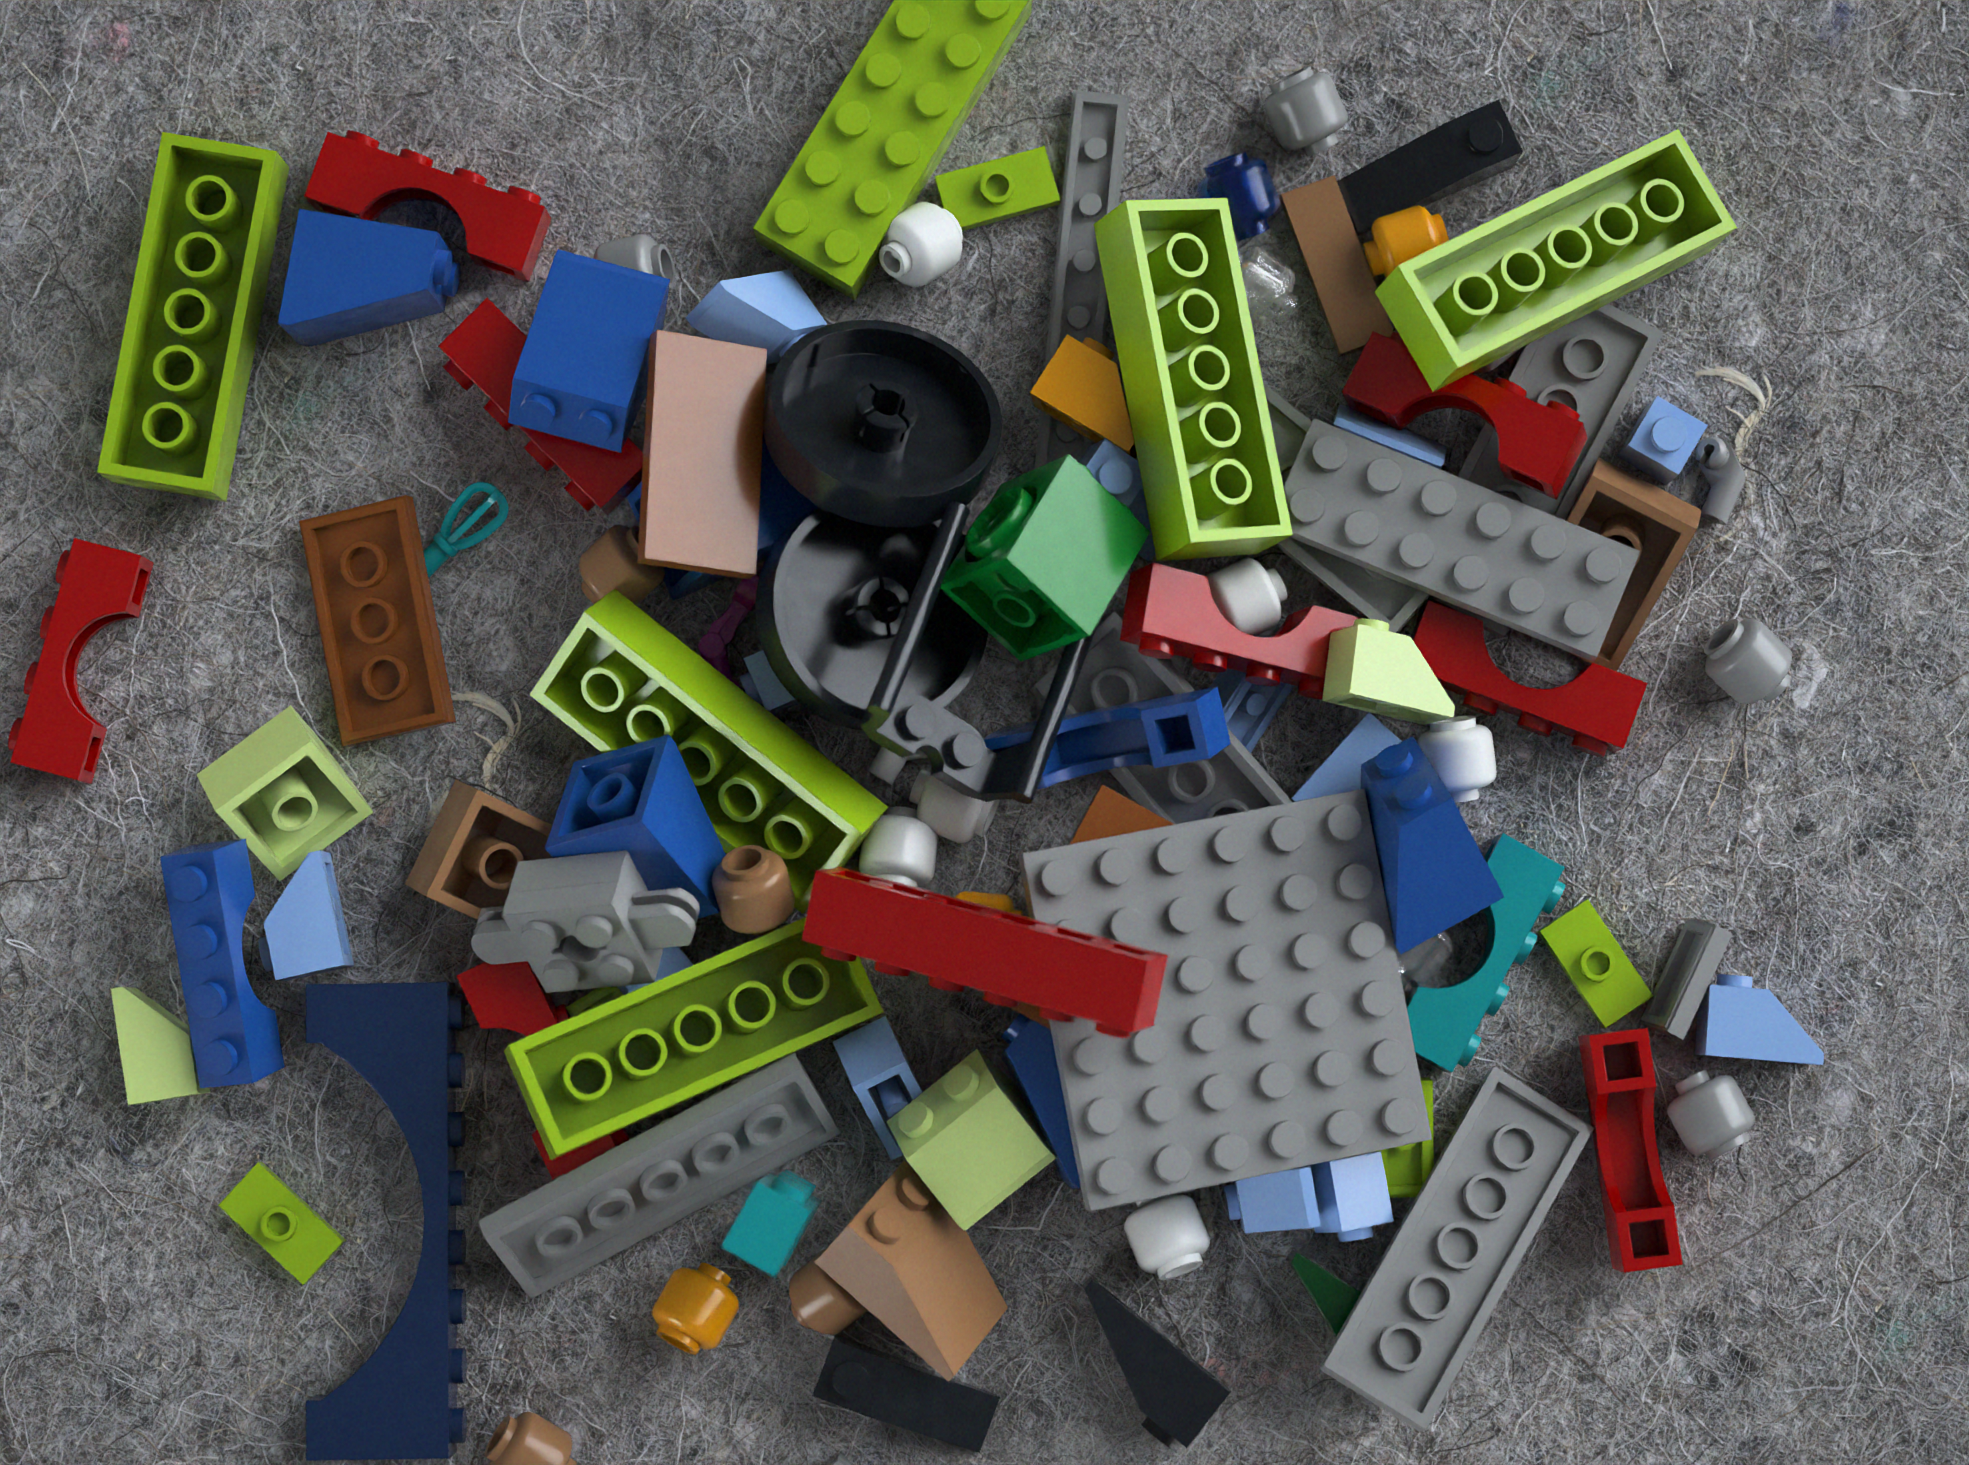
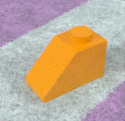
(1085, 393)

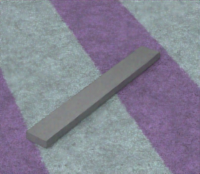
(1079, 288)

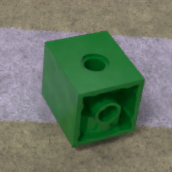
(1045, 558)

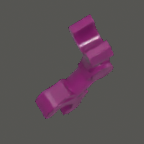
(723, 630)

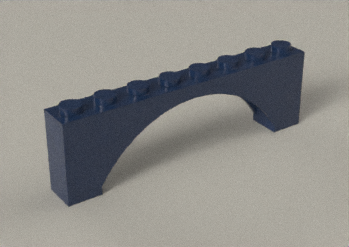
(407, 1390)

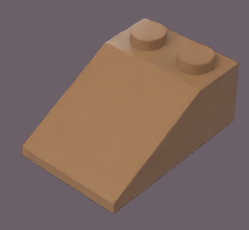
(1646, 520)
(476, 850)
(916, 1272)

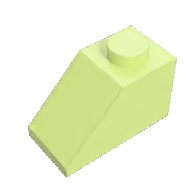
(1383, 675)
(153, 1049)

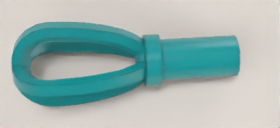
(446, 544)

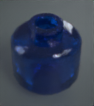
(1248, 190)

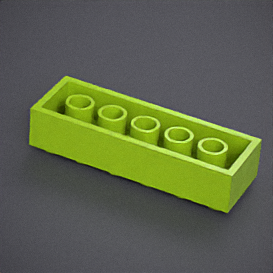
(886, 134)
(1554, 259)
(193, 317)
(1192, 378)
(760, 782)
(686, 1036)

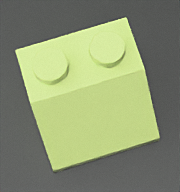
(283, 793)
(971, 1139)

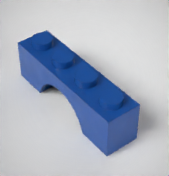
(1131, 734)
(207, 904)

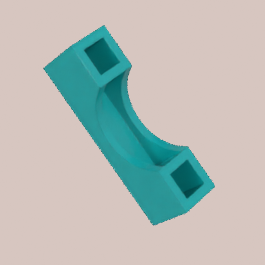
(1448, 1016)
(773, 1221)

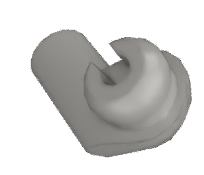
(1723, 475)

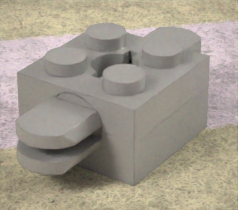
(585, 922)

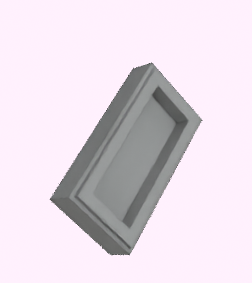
(1685, 978)

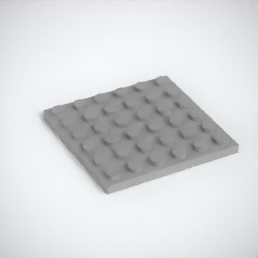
(1275, 1006)

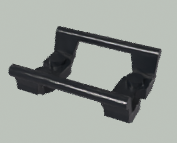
(951, 744)

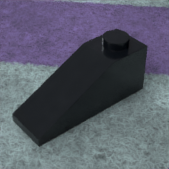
(1432, 166)
(1164, 1380)
(905, 1394)

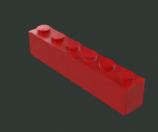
(985, 950)

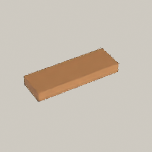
(1335, 264)

